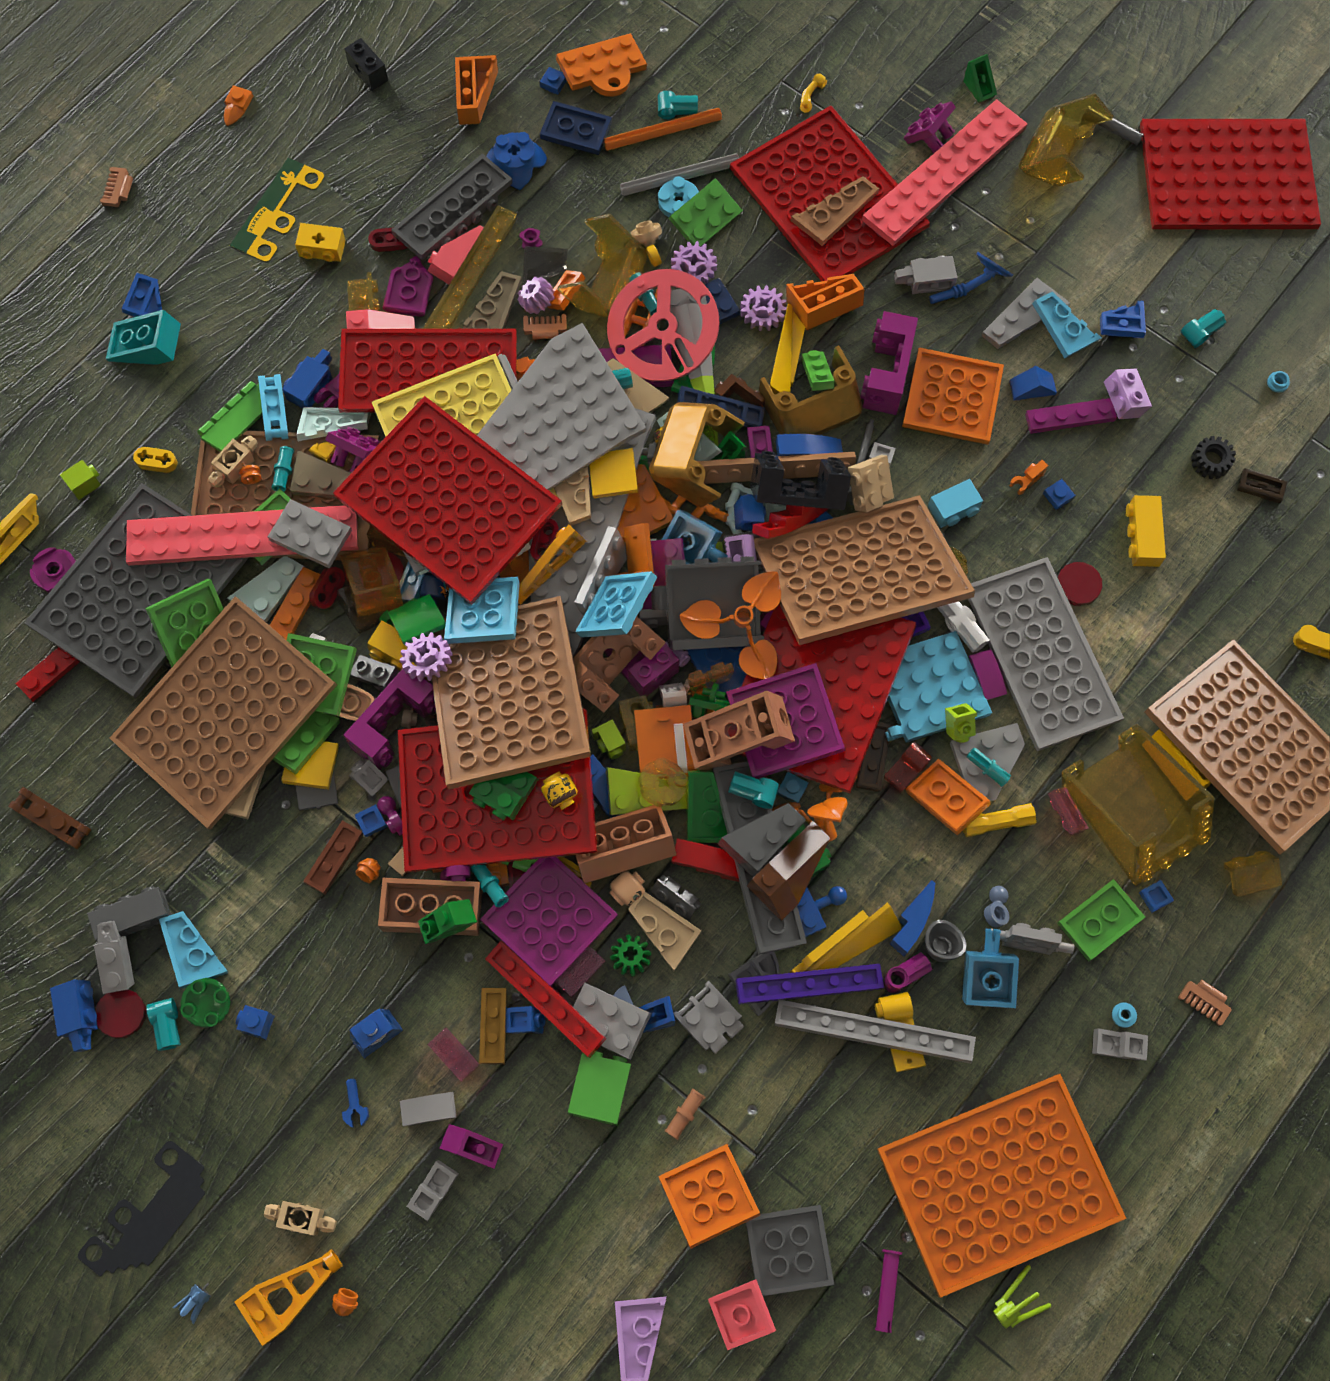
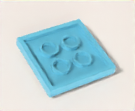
(616, 604)
(488, 618)

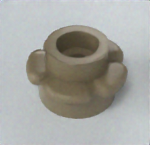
(409, 718)

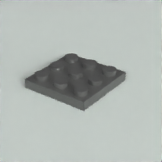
(789, 1250)

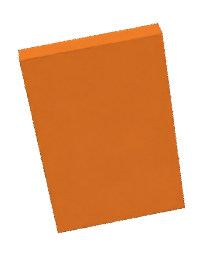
(948, 796)

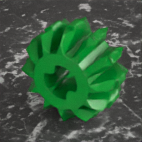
(623, 950)

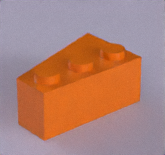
(473, 86)
(825, 300)

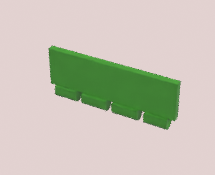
(233, 420)

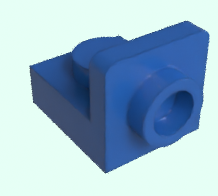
(524, 1020)

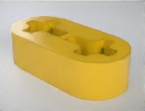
(155, 459)

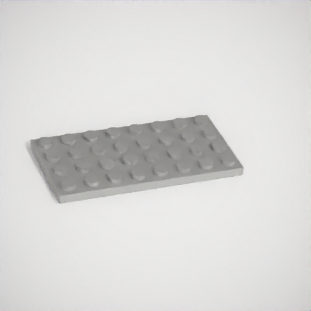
(1043, 654)

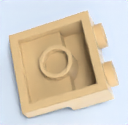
(871, 483)

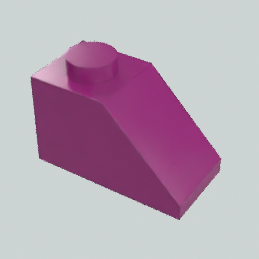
(471, 1146)

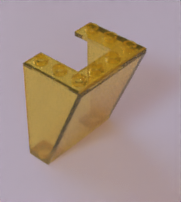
(1142, 805)

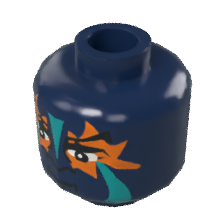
(436, 588)

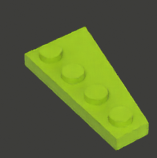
(625, 793)

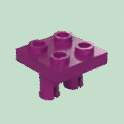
(929, 123)
(350, 441)

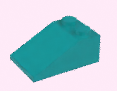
(144, 339)

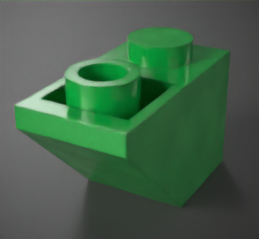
(447, 920)

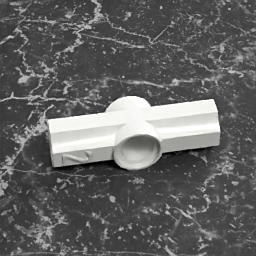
(962, 620)

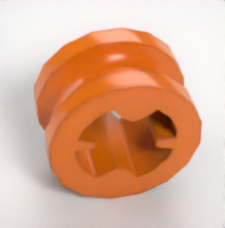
(250, 474)

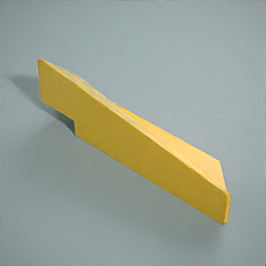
(18, 525)

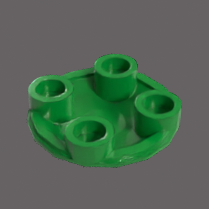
(205, 1002)

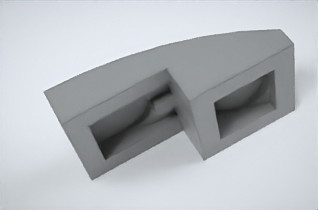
(1120, 1044)
(428, 1109)
(432, 1190)

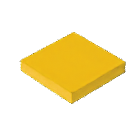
(614, 474)
(317, 770)

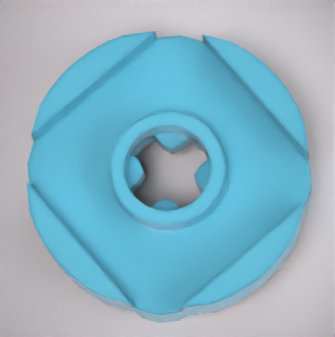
(672, 189)

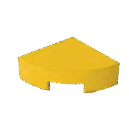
(323, 451)

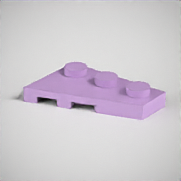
(637, 1334)

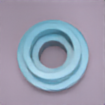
(1282, 378)
(1119, 1020)

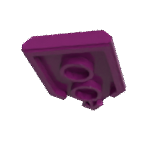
(408, 289)

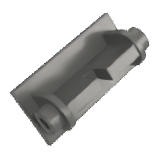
(667, 891)

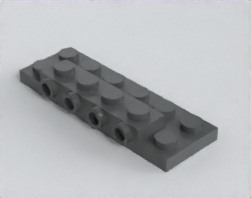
(453, 207)

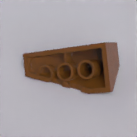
(788, 873)

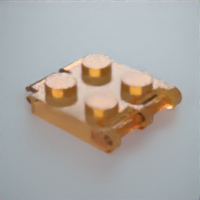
(718, 674)

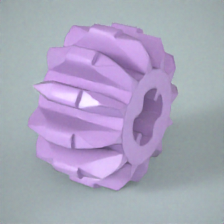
(536, 295)

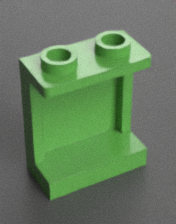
(599, 1088)

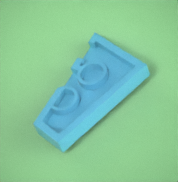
(1065, 328)
(188, 951)

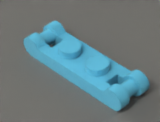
(273, 407)

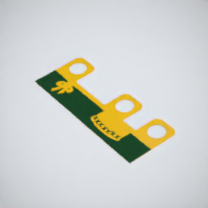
(267, 209)

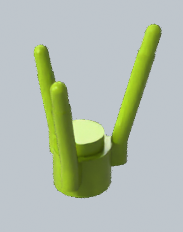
(1008, 1313)

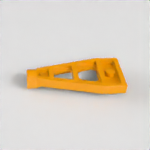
(566, 539)
(260, 1313)

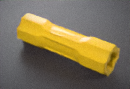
(1015, 817)

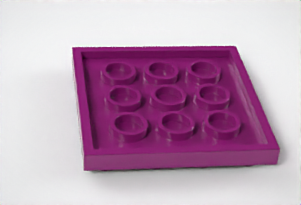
(809, 717)
(549, 918)

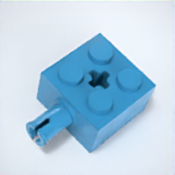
(703, 537)
(980, 965)

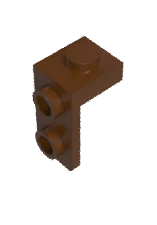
(739, 386)

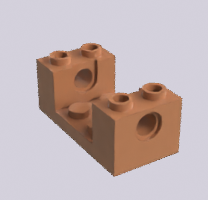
(597, 673)
(759, 722)

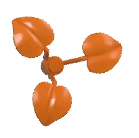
(760, 591)
(824, 812)

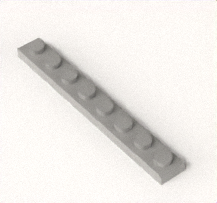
(875, 1031)

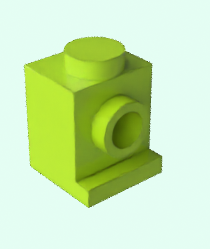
(960, 722)
(609, 739)

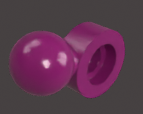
(387, 807)
(455, 873)

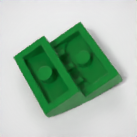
(417, 618)

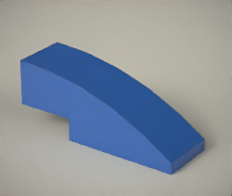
(806, 444)
(914, 920)

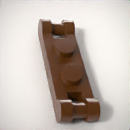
(50, 818)

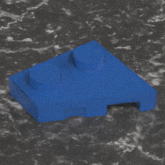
(142, 296)
(1124, 321)

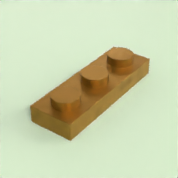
(493, 1026)

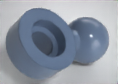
(996, 913)

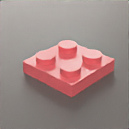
(741, 1314)

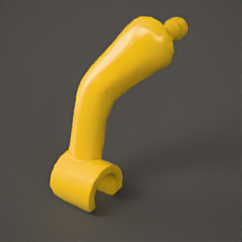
(818, 80)

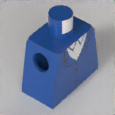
(374, 1031)

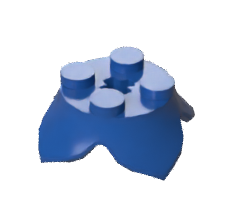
(517, 157)

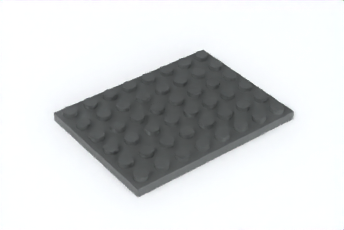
(102, 601)

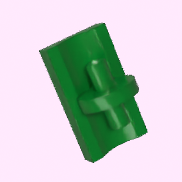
(701, 703)

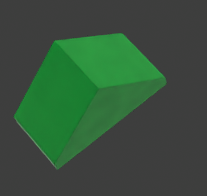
(980, 78)
(731, 448)

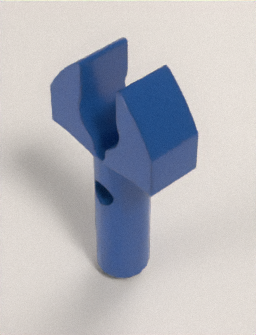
(354, 1105)

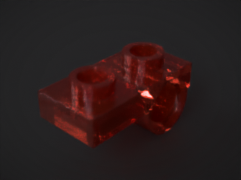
(908, 767)

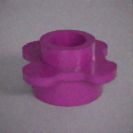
(531, 233)

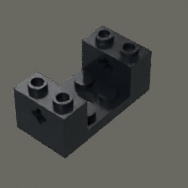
(828, 492)

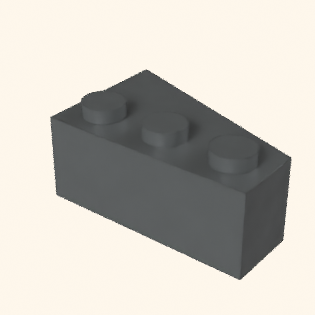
(761, 839)

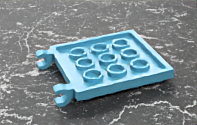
(929, 680)

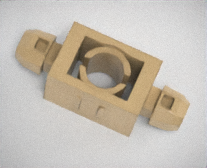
(231, 452)
(283, 1214)

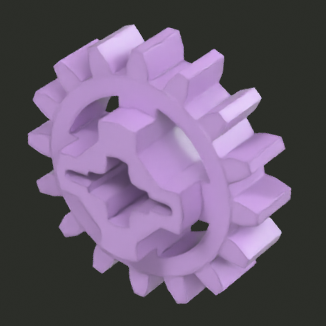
(689, 255)
(763, 308)
(426, 656)

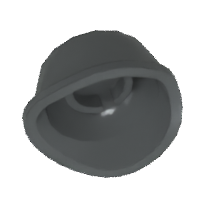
(944, 941)

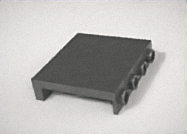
(716, 582)

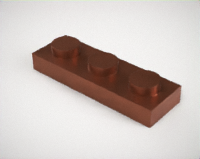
(333, 857)

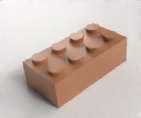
(627, 843)
(409, 900)

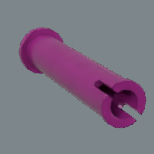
(887, 1291)

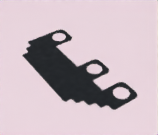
(156, 1224)

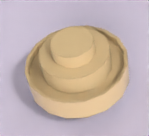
(647, 232)

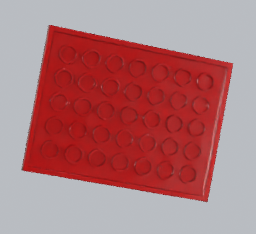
(803, 170)
(1229, 174)
(448, 499)
(857, 678)
(450, 830)

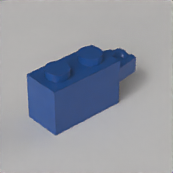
(308, 379)
(74, 1012)

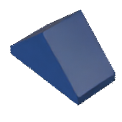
(1032, 384)
(661, 1014)

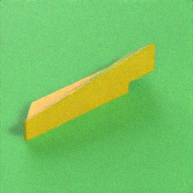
(787, 353)
(851, 940)

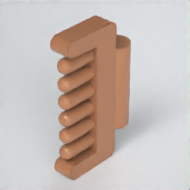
(119, 190)
(543, 330)
(1208, 995)

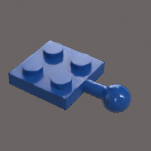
(809, 909)

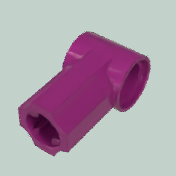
(908, 972)

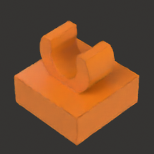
(500, 871)

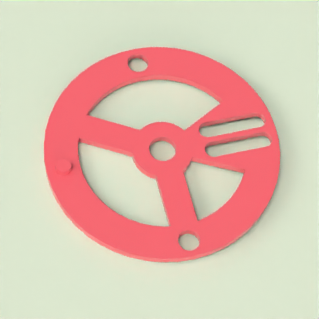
(664, 280)

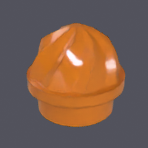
(368, 870)
(345, 1302)

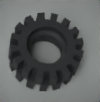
(1218, 447)

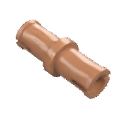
(685, 1114)

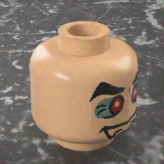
(627, 888)

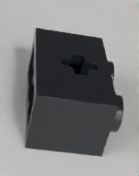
(366, 64)

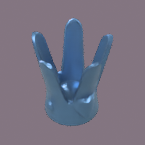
(197, 1297)

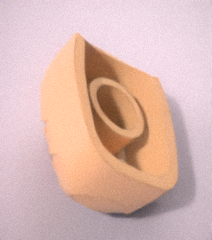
(355, 702)

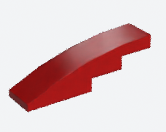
(787, 521)
(705, 859)

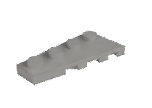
(1018, 315)
(607, 562)

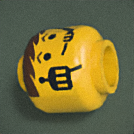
(559, 790)

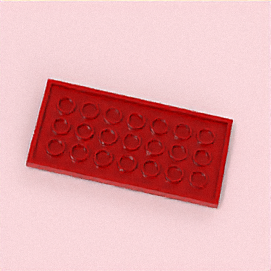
(393, 359)

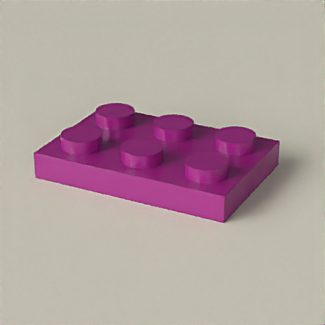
(662, 554)

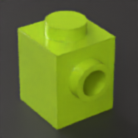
(81, 479)

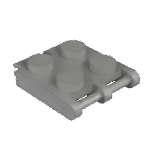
(710, 1019)

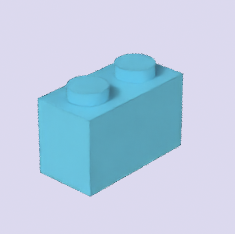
(955, 503)

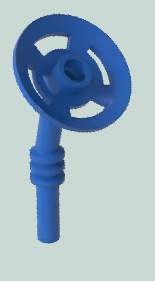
(990, 270)

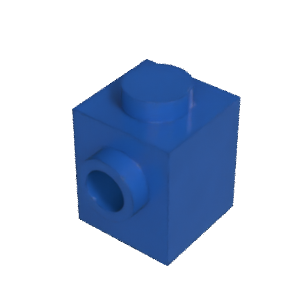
(748, 512)
(254, 1022)

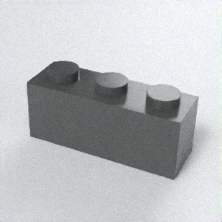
(132, 912)

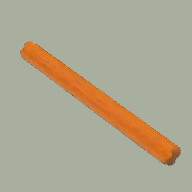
(662, 129)

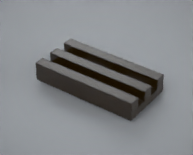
(1262, 489)

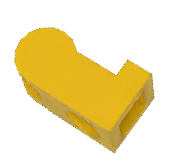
(1313, 641)

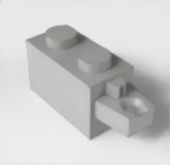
(928, 274)
(113, 959)

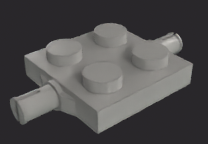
(1041, 941)

